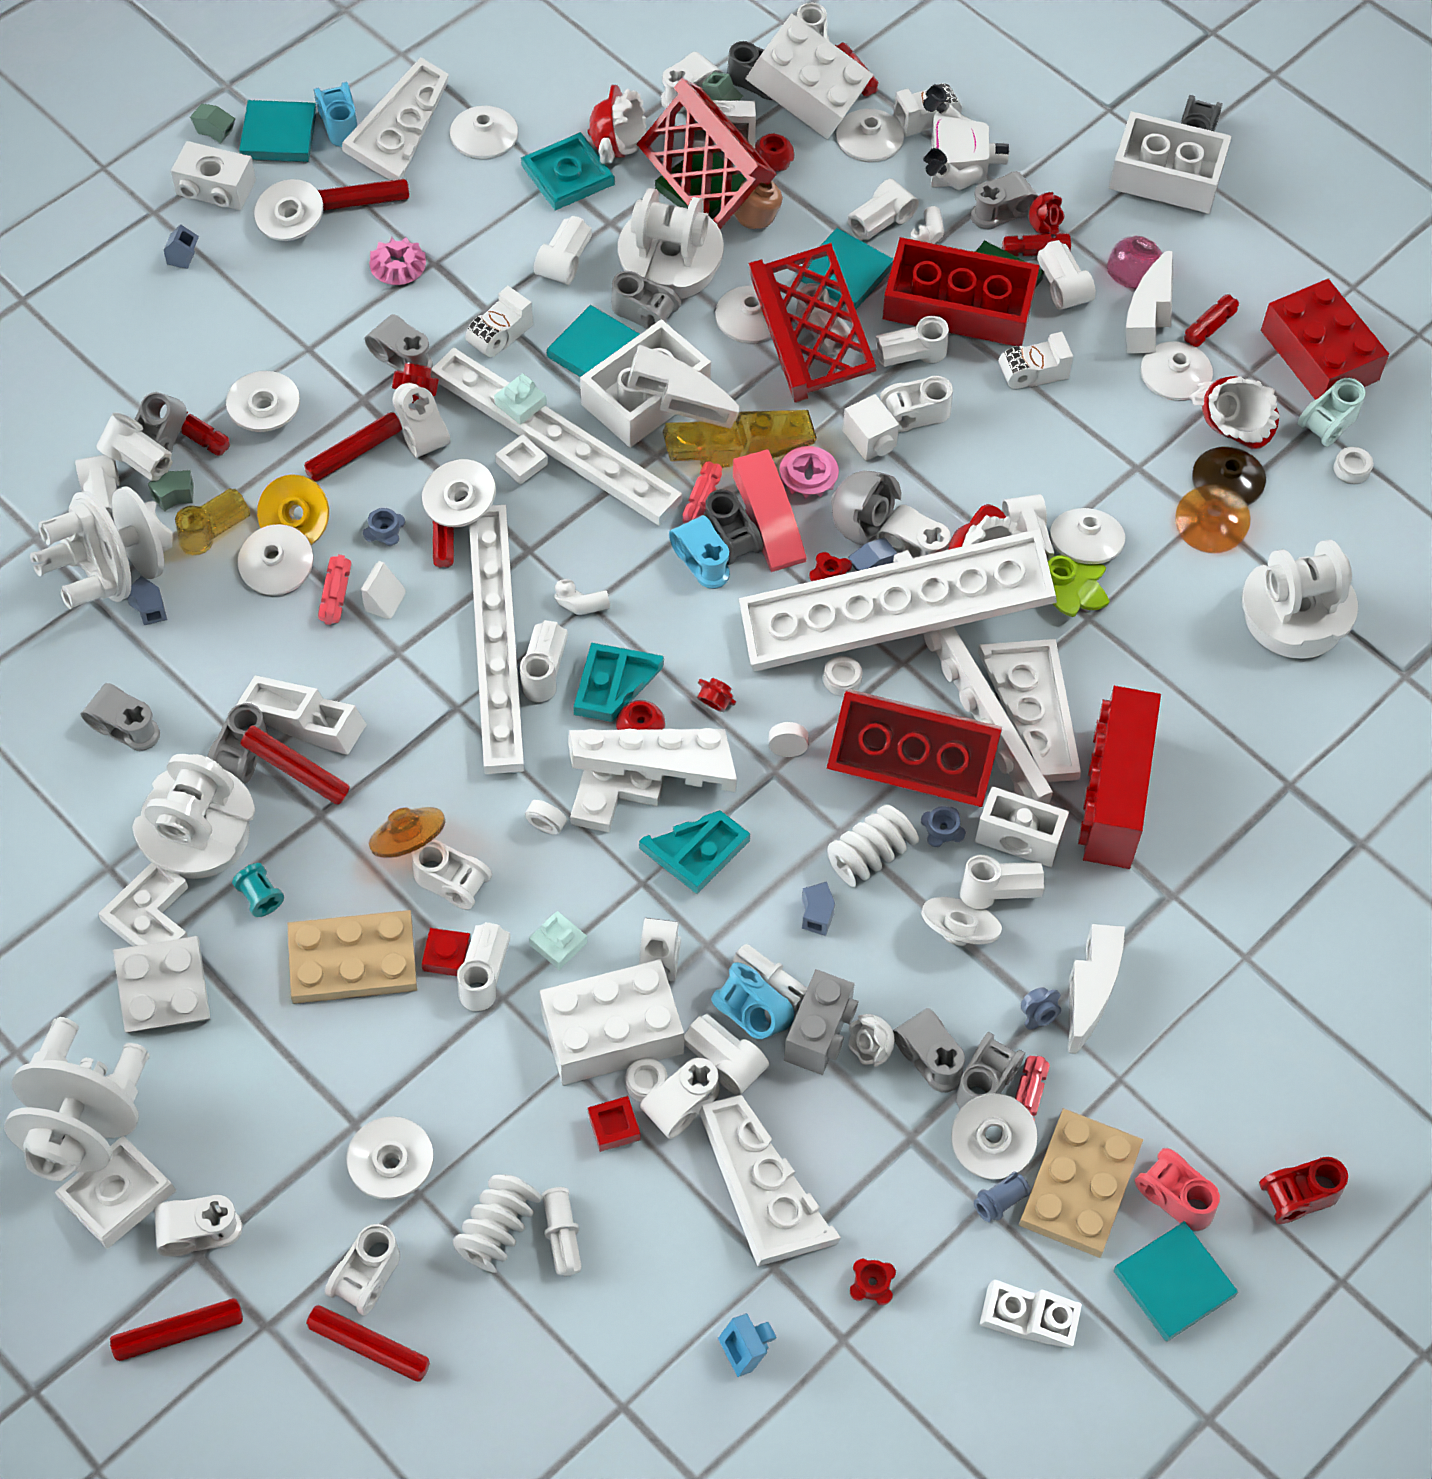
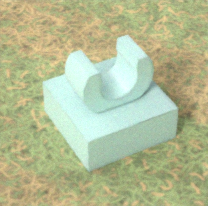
(520, 399)
(558, 940)

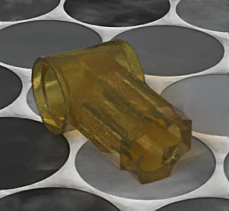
(200, 525)

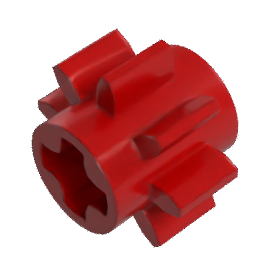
(417, 375)

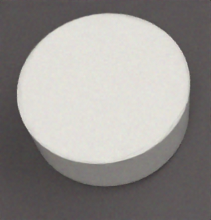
(1353, 465)
(842, 674)
(788, 739)
(545, 817)
(643, 1077)

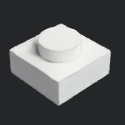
(521, 459)

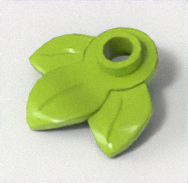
(1077, 585)

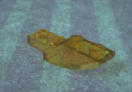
(750, 433)

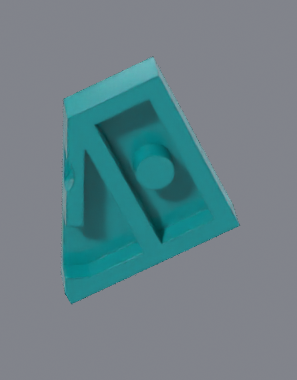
(613, 680)
(697, 849)

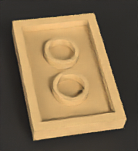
(351, 956)
(1081, 1183)

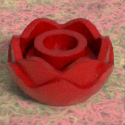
(775, 151)
(1046, 213)
(640, 710)

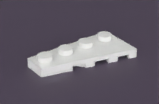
(397, 123)
(1035, 699)
(669, 752)
(767, 1197)

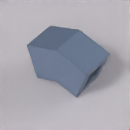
(180, 247)
(873, 554)
(147, 600)
(818, 908)

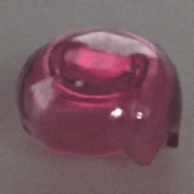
(1132, 259)

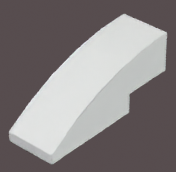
(1150, 306)
(681, 388)
(305, 714)
(1093, 982)

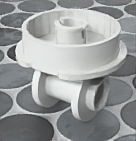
(671, 244)
(1302, 603)
(195, 818)

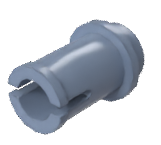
(1002, 1196)

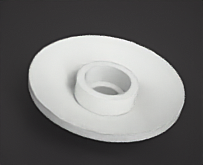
(484, 132)
(869, 135)
(284, 200)
(741, 316)
(1175, 370)
(259, 391)
(455, 481)
(1087, 536)
(284, 571)
(960, 922)
(385, 1140)
(997, 1157)

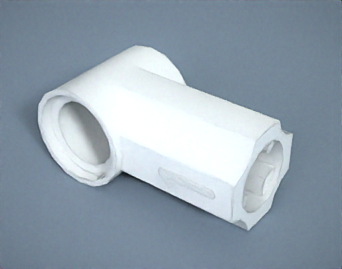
(889, 204)
(561, 257)
(1067, 282)
(821, 318)
(924, 342)
(127, 443)
(99, 477)
(1030, 515)
(542, 661)
(988, 880)
(482, 966)
(736, 1061)

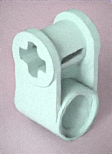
(1334, 410)

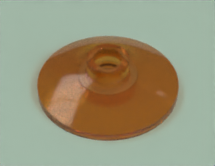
(1211, 532)
(406, 831)

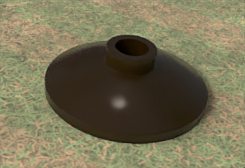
(1246, 480)

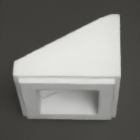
(382, 592)

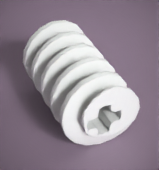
(869, 841)
(494, 1219)

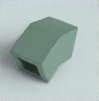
(720, 87)
(212, 121)
(172, 489)

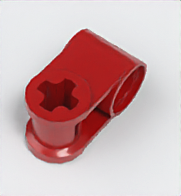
(1297, 1192)

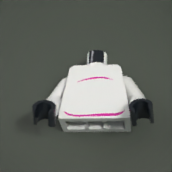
(958, 145)

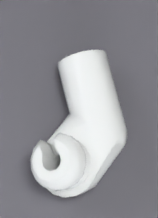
(933, 228)
(577, 602)

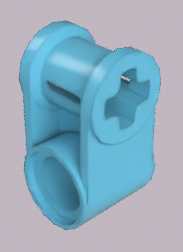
(337, 112)
(702, 551)
(747, 997)

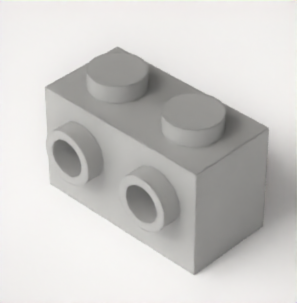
(819, 1021)

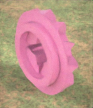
(397, 272)
(795, 465)

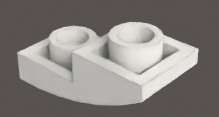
(1030, 1316)

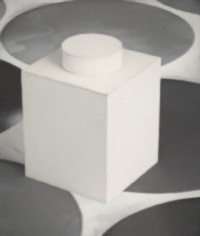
(870, 427)

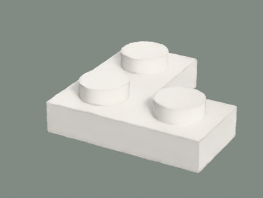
(600, 793)
(139, 907)

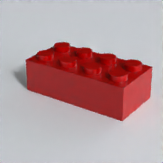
(968, 289)
(914, 747)
(1119, 777)

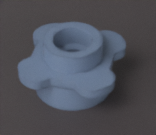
(384, 518)
(943, 816)
(1040, 1007)

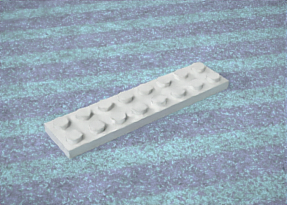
(897, 600)

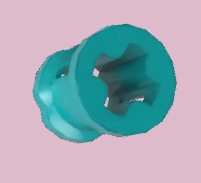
(258, 890)

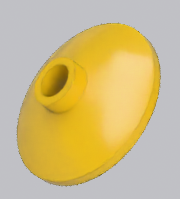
(287, 493)

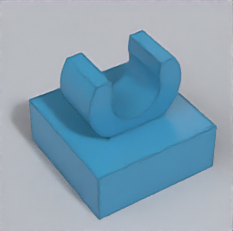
(745, 1343)

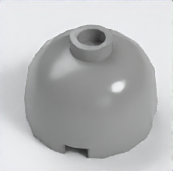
(864, 504)

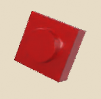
(445, 951)
(614, 1123)

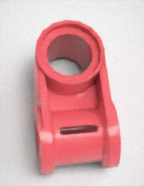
(1175, 1182)

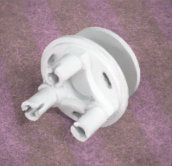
(102, 547)
(72, 1106)

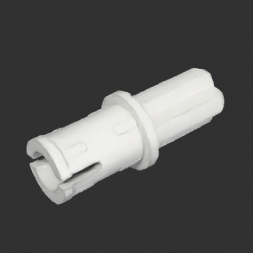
(772, 974)
(561, 1231)

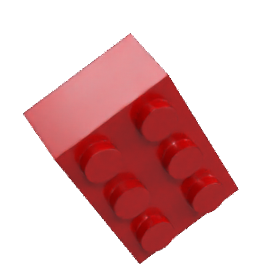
(1323, 338)

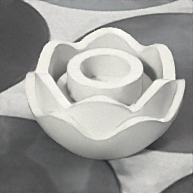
(871, 1039)

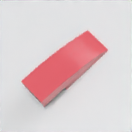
(769, 509)

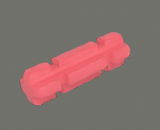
(704, 485)
(334, 589)
(1030, 1085)

